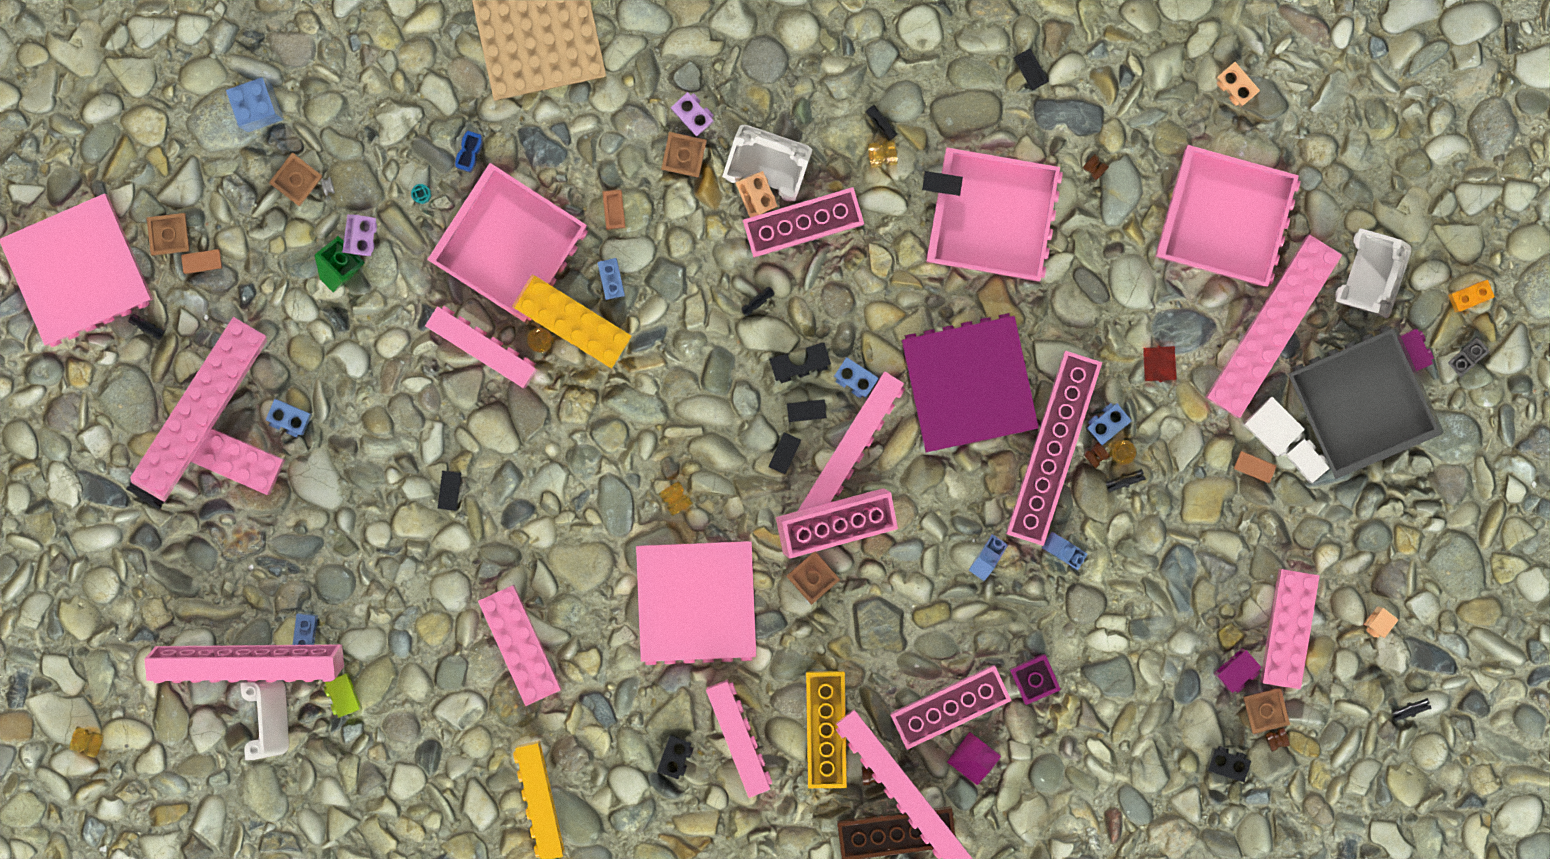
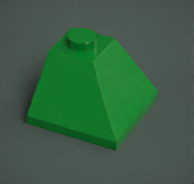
(336, 267)

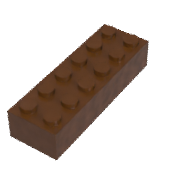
(885, 835)

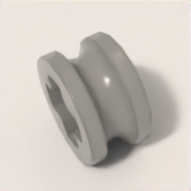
(328, 186)

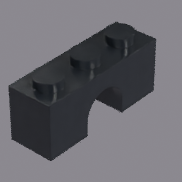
(784, 369)

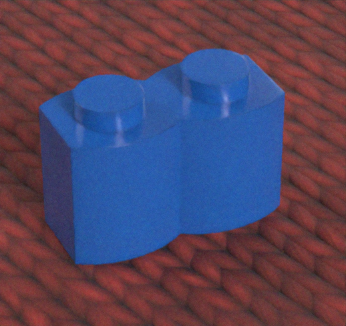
(467, 156)

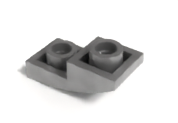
(1468, 356)

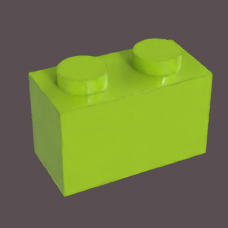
(342, 695)

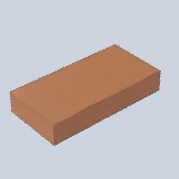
(613, 209)
(201, 261)
(1255, 467)

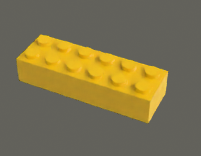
(571, 321)
(824, 745)
(540, 801)

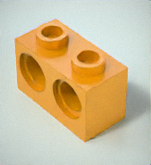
(1471, 296)

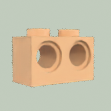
(1241, 81)
(754, 195)
(1380, 622)

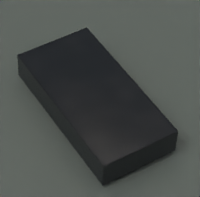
(1031, 69)
(942, 183)
(806, 410)
(784, 453)
(449, 490)

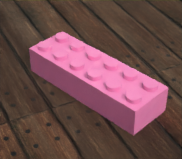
(803, 222)
(481, 347)
(239, 461)
(836, 523)
(1289, 628)
(519, 645)
(950, 707)
(738, 738)

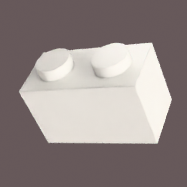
(1307, 460)

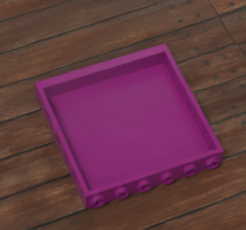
(969, 383)

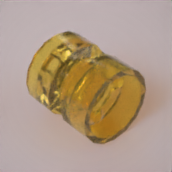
(882, 154)
(540, 340)
(1122, 452)
(675, 498)
(86, 742)

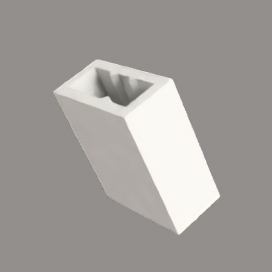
(1274, 427)

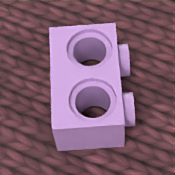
(688, 118)
(354, 234)

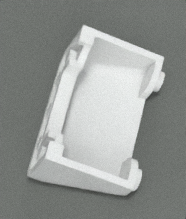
(778, 157)
(1375, 273)
(271, 718)

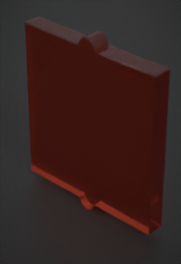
(1159, 363)

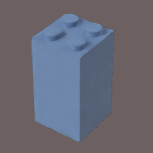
(255, 104)

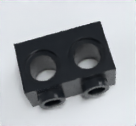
(670, 755)
(1227, 768)

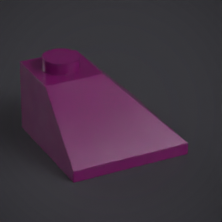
(974, 758)

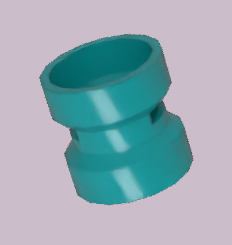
(424, 195)

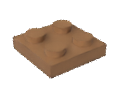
(684, 154)
(296, 179)
(168, 234)
(813, 577)
(1266, 710)

